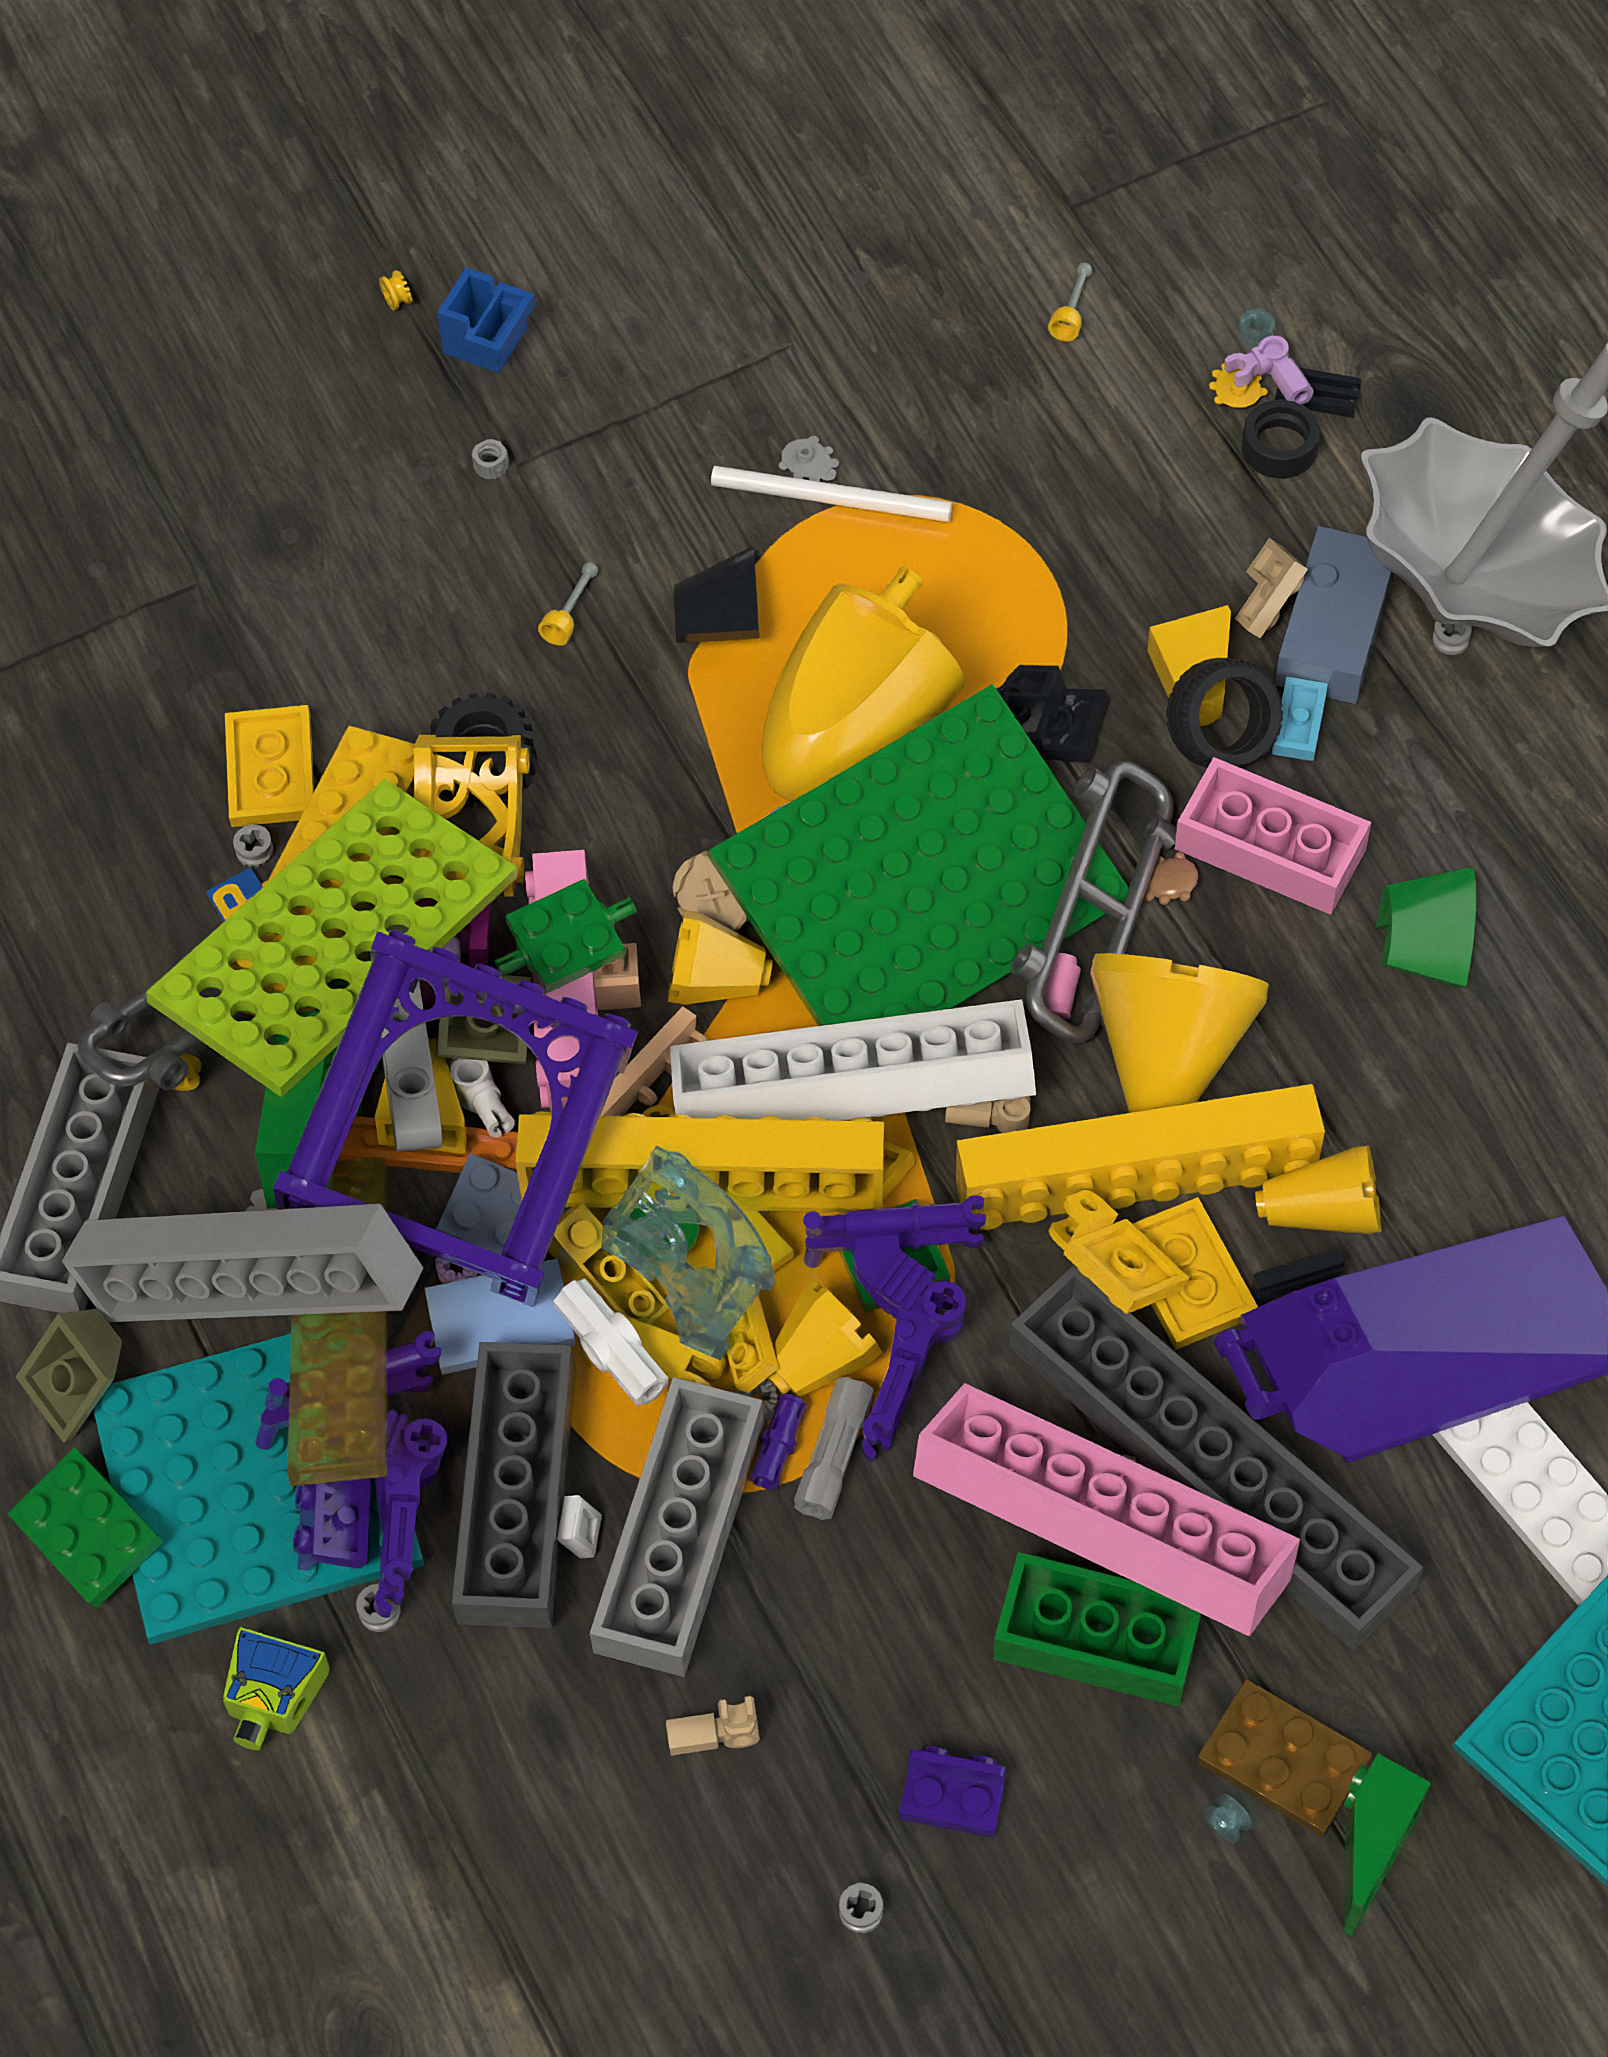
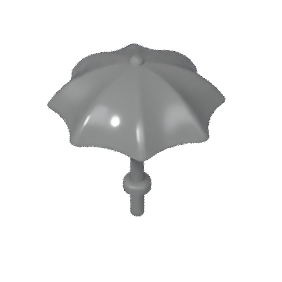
(1487, 525)

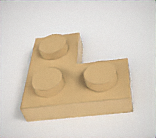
(1277, 578)

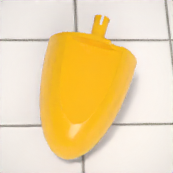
(854, 686)

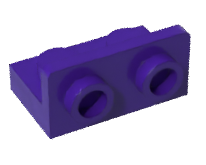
(332, 1523)
(953, 1791)

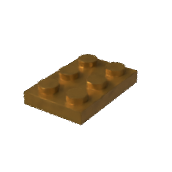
(1283, 1758)

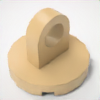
(704, 891)

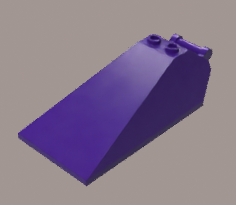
(1427, 1340)

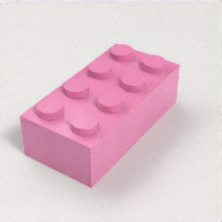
(1272, 835)

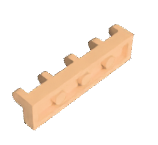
(650, 1064)

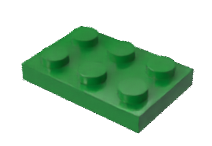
(85, 1528)

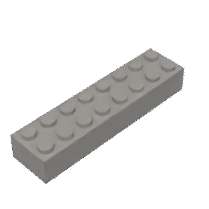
(244, 1264)

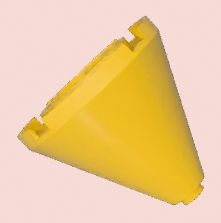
(1171, 1024)

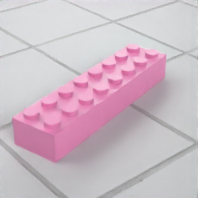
(1106, 1508)

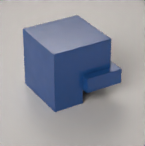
(483, 320)

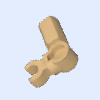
(1005, 1114)
(735, 1728)

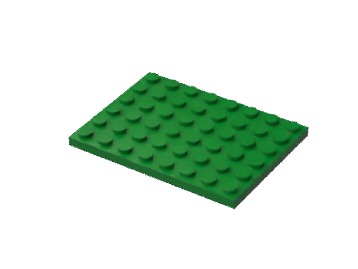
(915, 869)

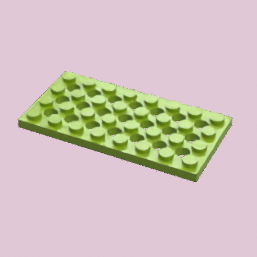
(306, 985)

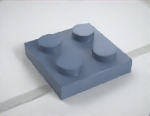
(482, 1204)

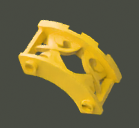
(438, 773)

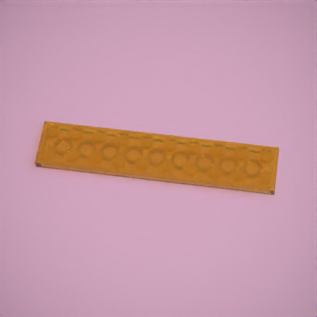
(340, 1371)

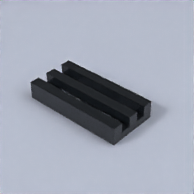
(1332, 386)
(1296, 1275)

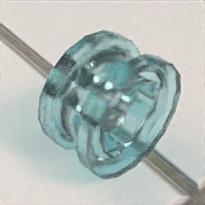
(1259, 319)
(1228, 1818)

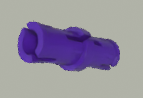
(778, 1442)

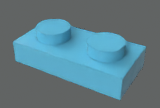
(1302, 717)

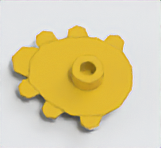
(1235, 396)

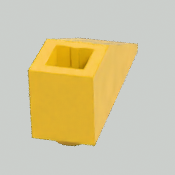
(579, 1253)

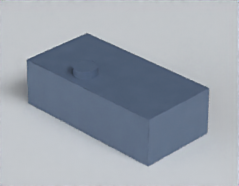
(1335, 615)

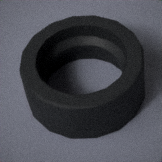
(1287, 415)

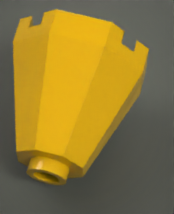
(715, 963)
(819, 1343)

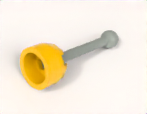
(1066, 320)
(559, 625)

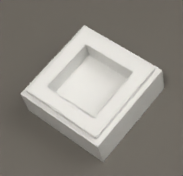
(579, 1526)

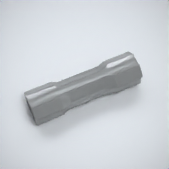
(824, 1475)

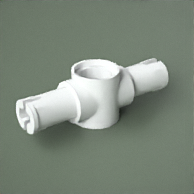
(479, 1093)

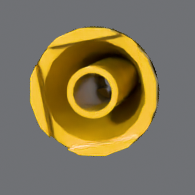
(1325, 1195)

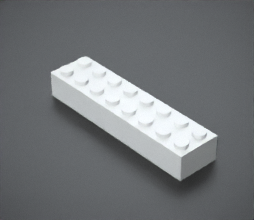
(860, 1066)

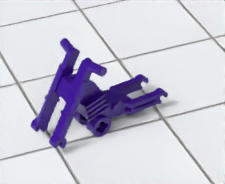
(900, 1288)
(410, 1461)

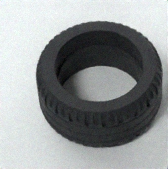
(1264, 712)

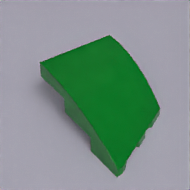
(1430, 926)

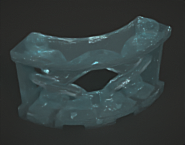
(701, 1311)

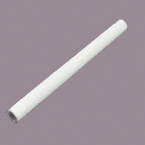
(831, 493)

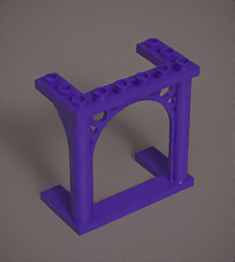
(392, 975)

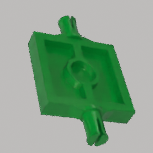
(565, 936)

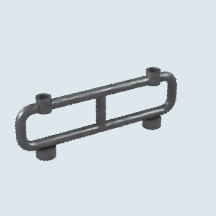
(1036, 964)
(162, 1066)

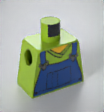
(270, 1685)

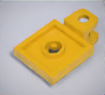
(1115, 1255)

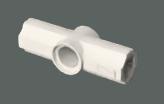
(610, 1342)

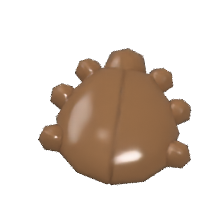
(1172, 879)

